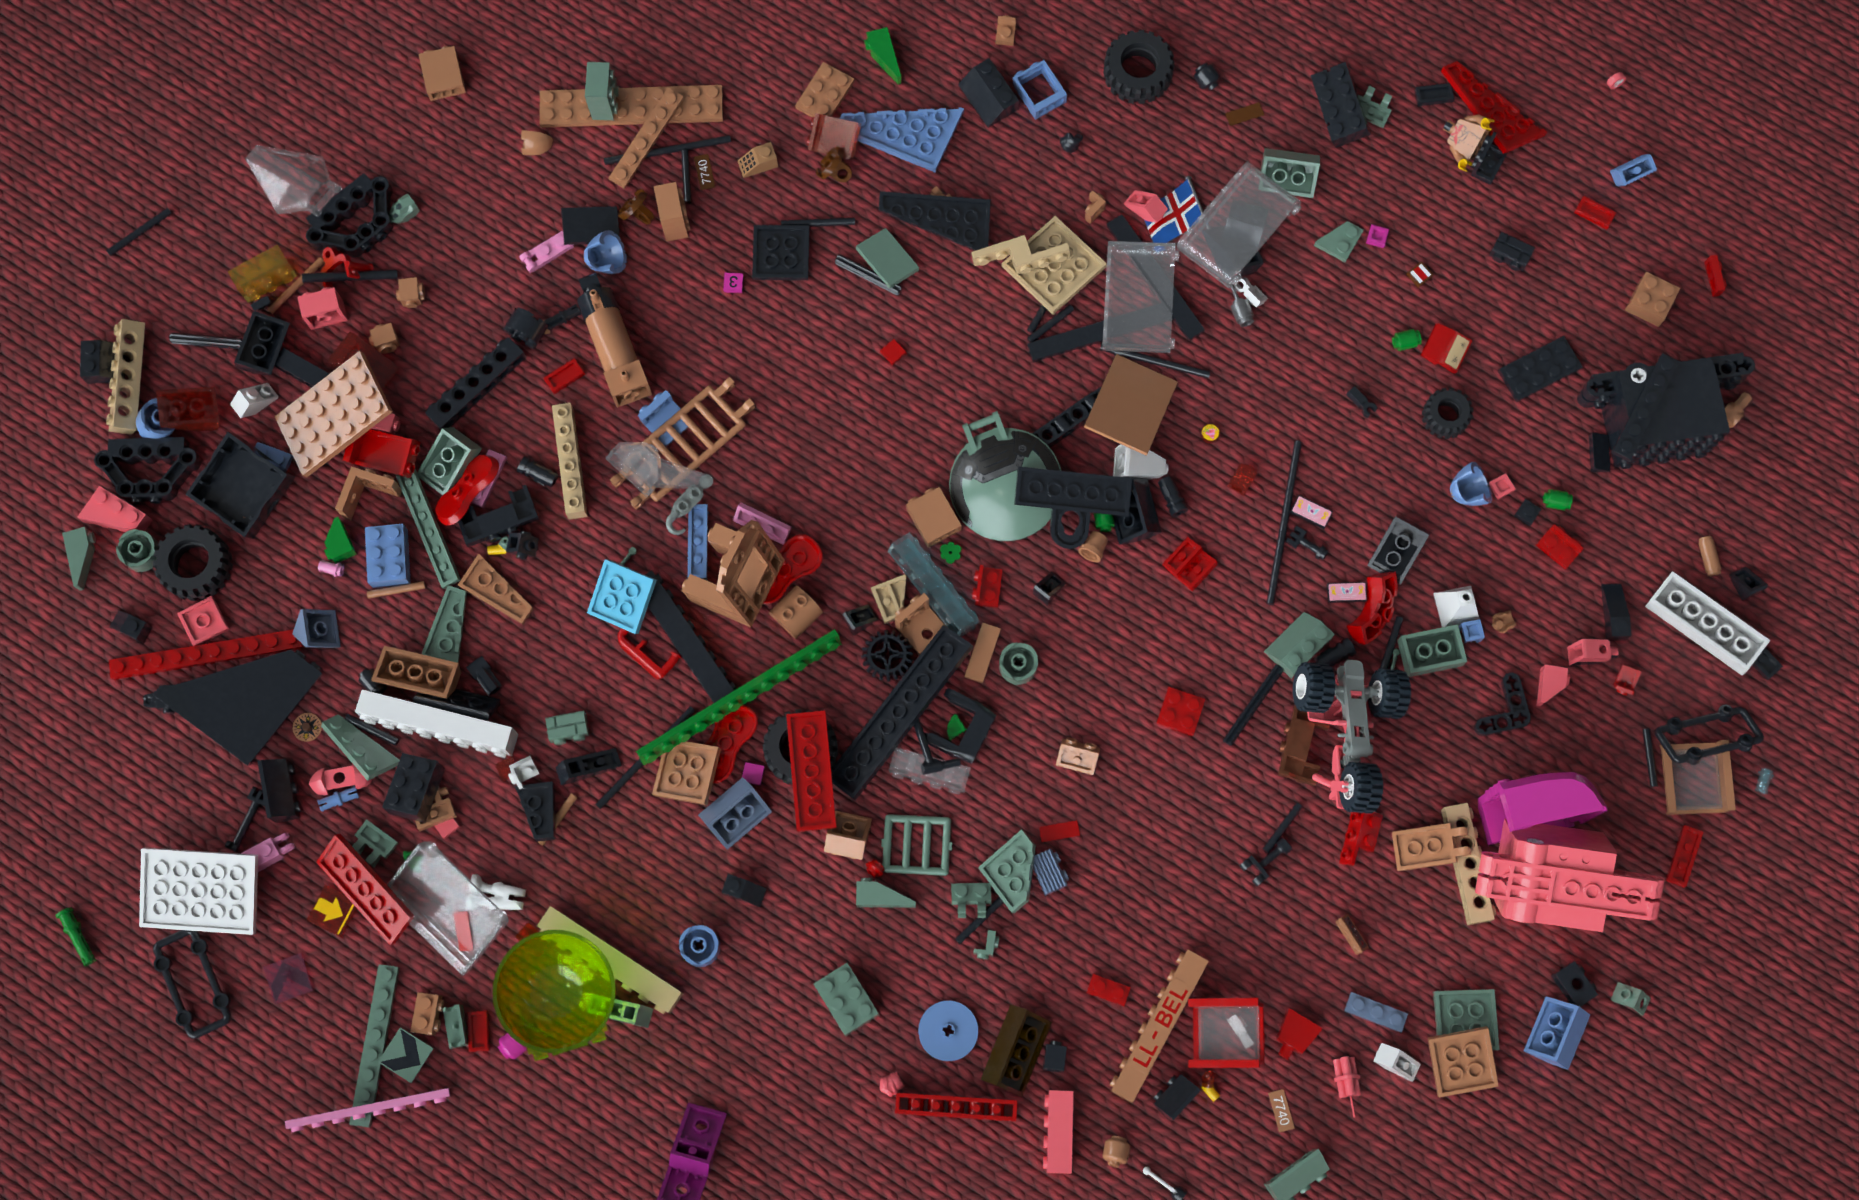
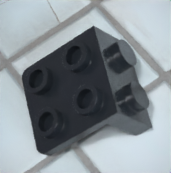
(1488, 161)

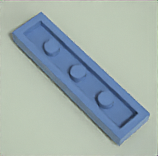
(698, 541)

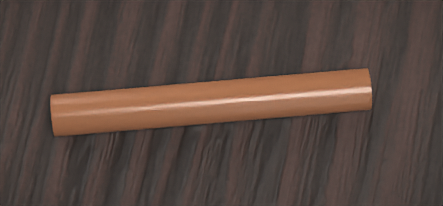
(396, 589)
(562, 812)

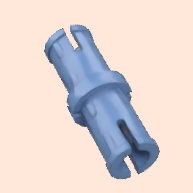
(338, 798)

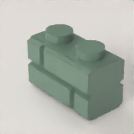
(567, 727)

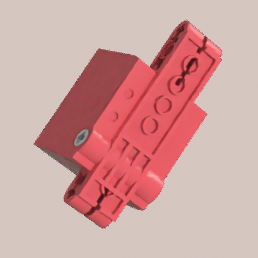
(1564, 879)

